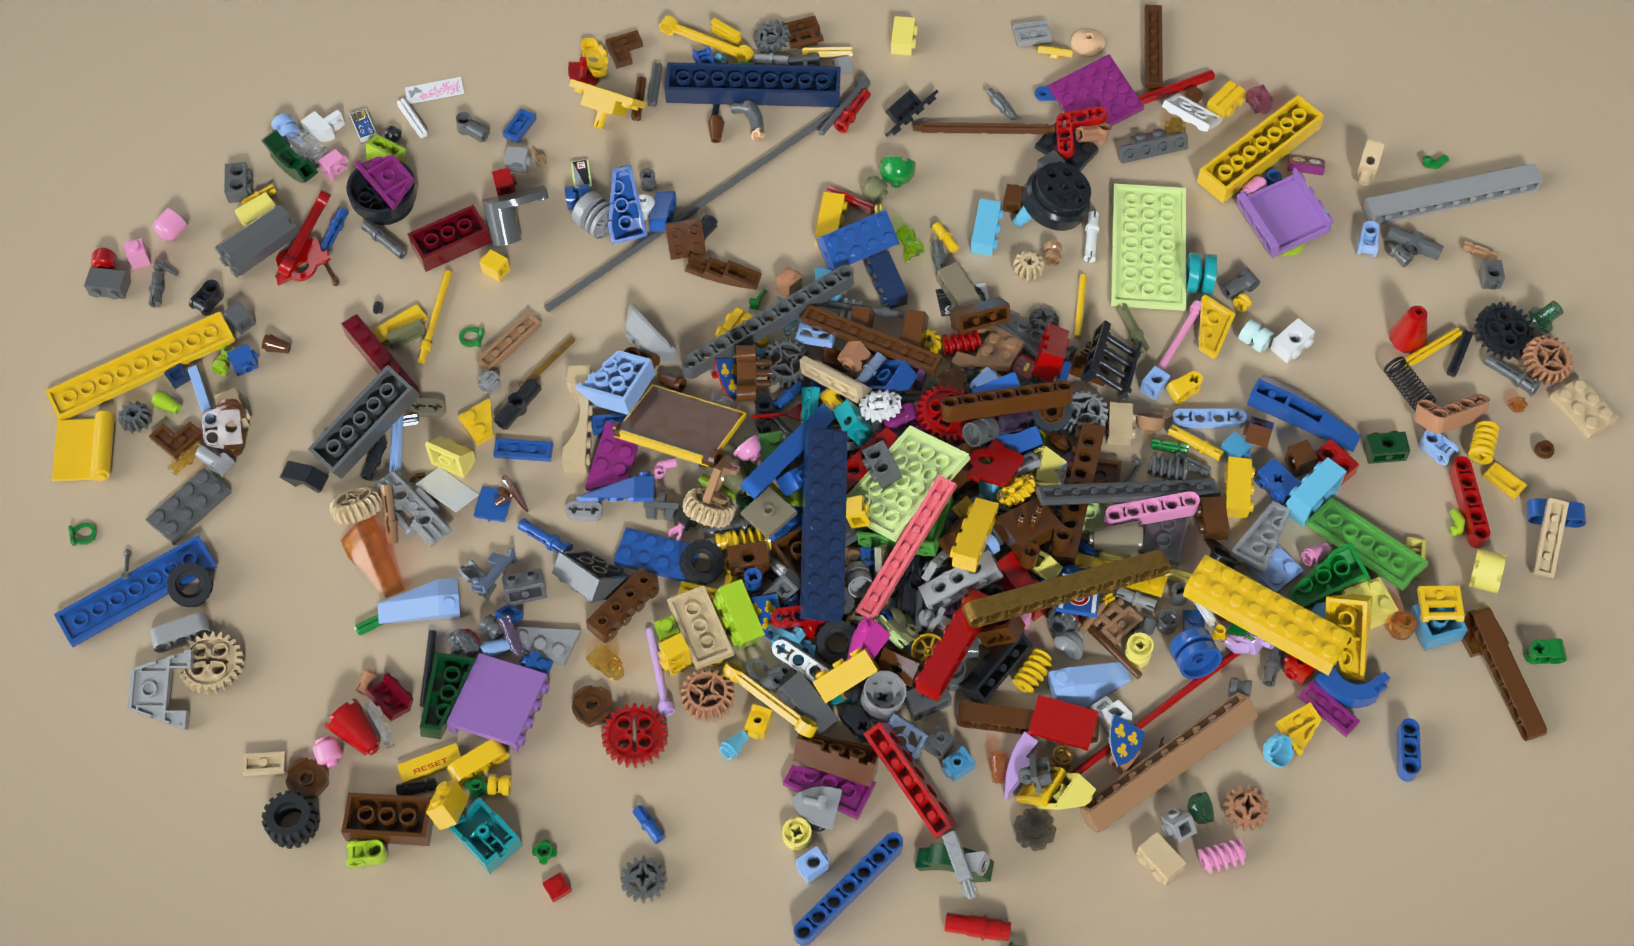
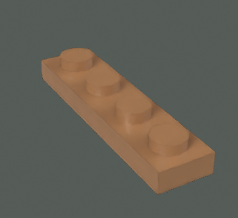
(509, 342)

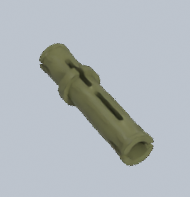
(1136, 334)

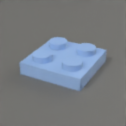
(1280, 571)

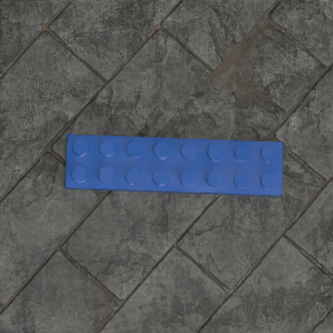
(130, 595)

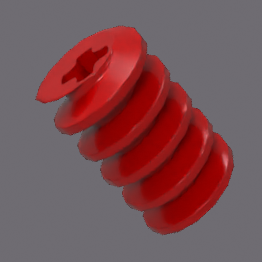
(959, 342)

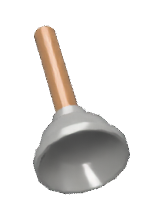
(1072, 642)

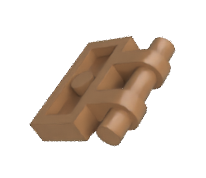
(1121, 625)

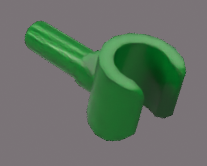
(755, 303)

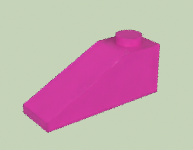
(870, 636)

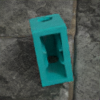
(857, 427)

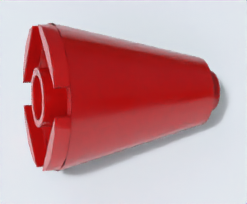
(1410, 330)
(354, 728)

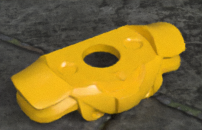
(591, 48)

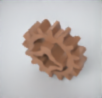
(1238, 811)

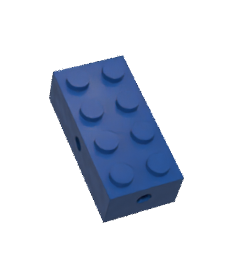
(857, 240)

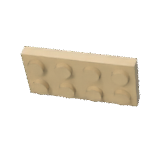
(700, 627)

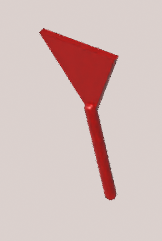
(794, 413)

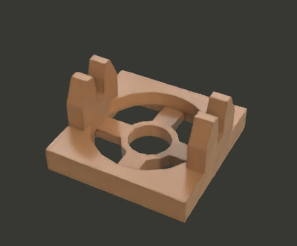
(716, 481)

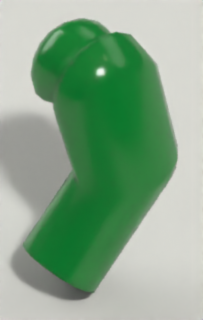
(1434, 164)

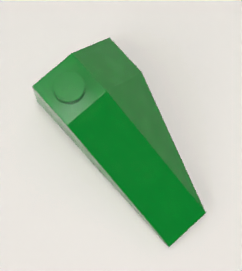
(1337, 572)

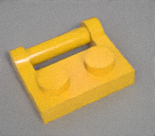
(1440, 598)

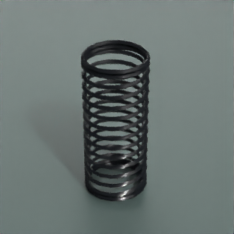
(1402, 362)

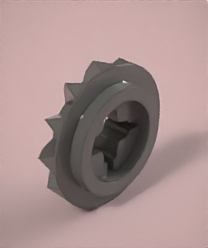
(1038, 323)

